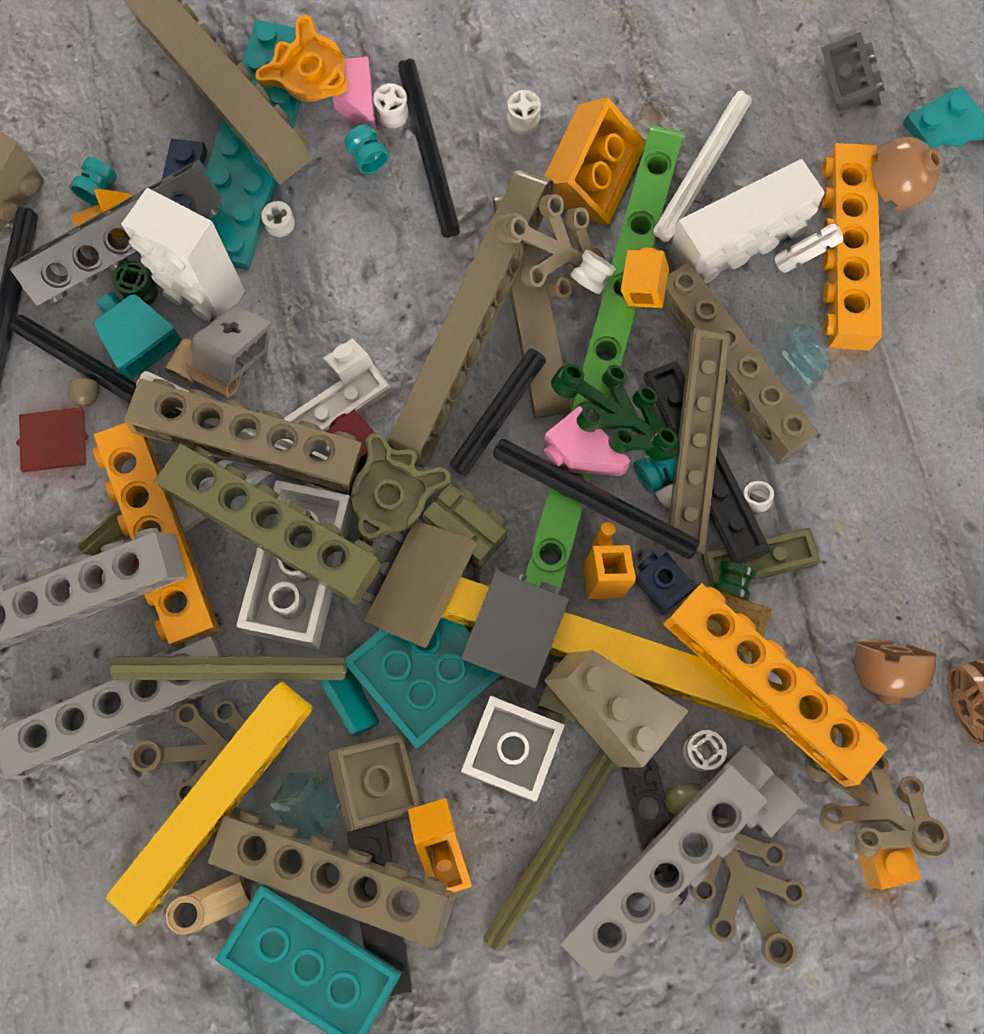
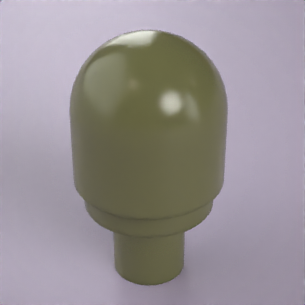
(680, 795)

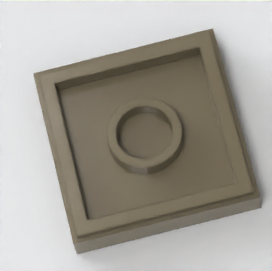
(374, 781)

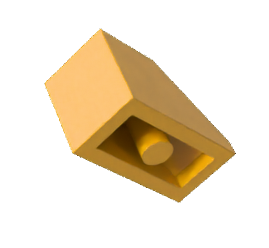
(439, 844)

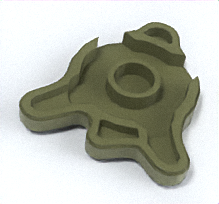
(390, 490)

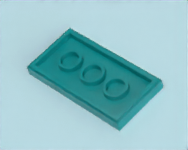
(307, 965)

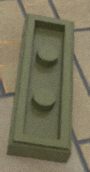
(786, 554)

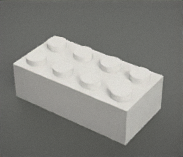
(747, 222)
(183, 255)
(278, 598)

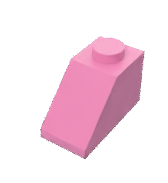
(357, 100)
(582, 450)

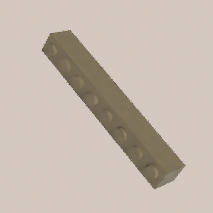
(224, 85)

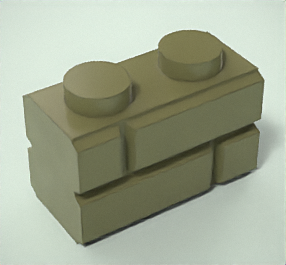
(458, 513)

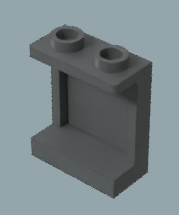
(515, 627)

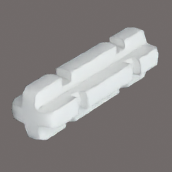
(809, 248)

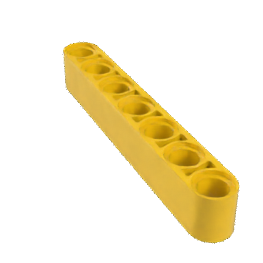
(207, 802)

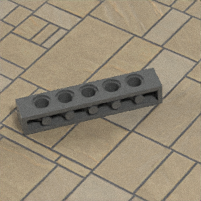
(44, 285)

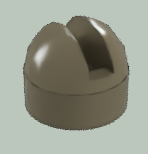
(83, 391)

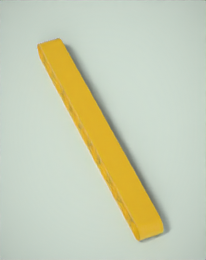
(647, 660)

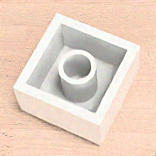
(512, 749)

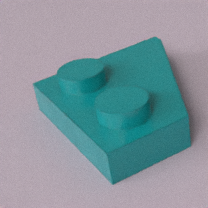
(947, 120)

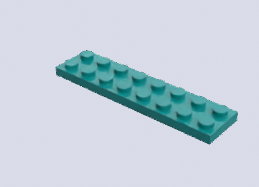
(232, 167)

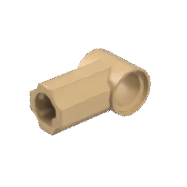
(180, 368)
(212, 904)

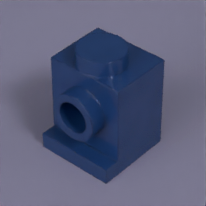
(663, 595)

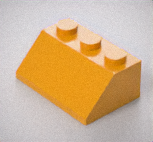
(596, 159)

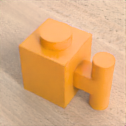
(608, 568)

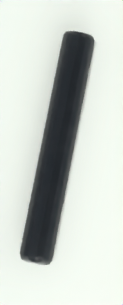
(497, 411)

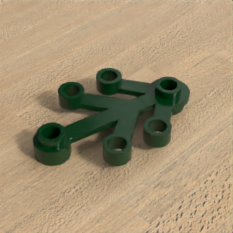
(655, 439)

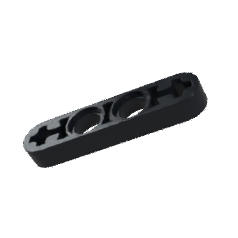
(644, 828)

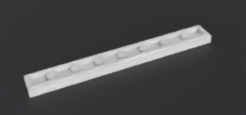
(322, 410)

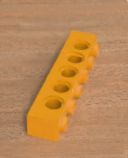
(864, 328)
(113, 450)
(860, 741)

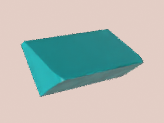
(351, 704)

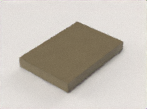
(420, 583)

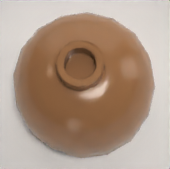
(906, 171)
(894, 670)

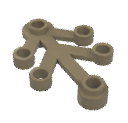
(558, 246)
(214, 744)
(883, 808)
(744, 882)

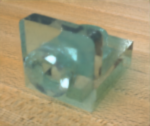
(804, 356)

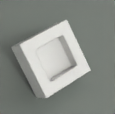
(348, 360)

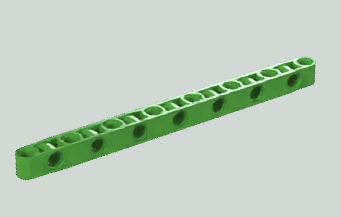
(610, 335)

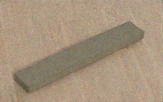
(699, 433)

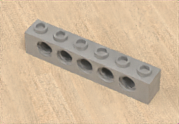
(158, 567)
(18, 746)
(605, 956)

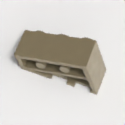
(17, 178)
(615, 707)

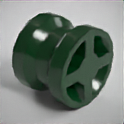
(734, 579)

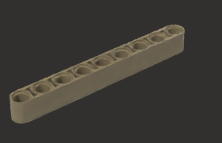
(468, 323)

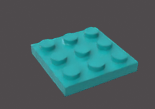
(418, 684)

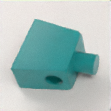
(134, 333)

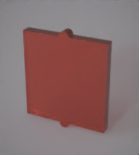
(52, 439)

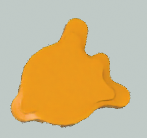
(307, 67)

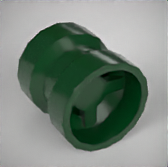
(134, 278)

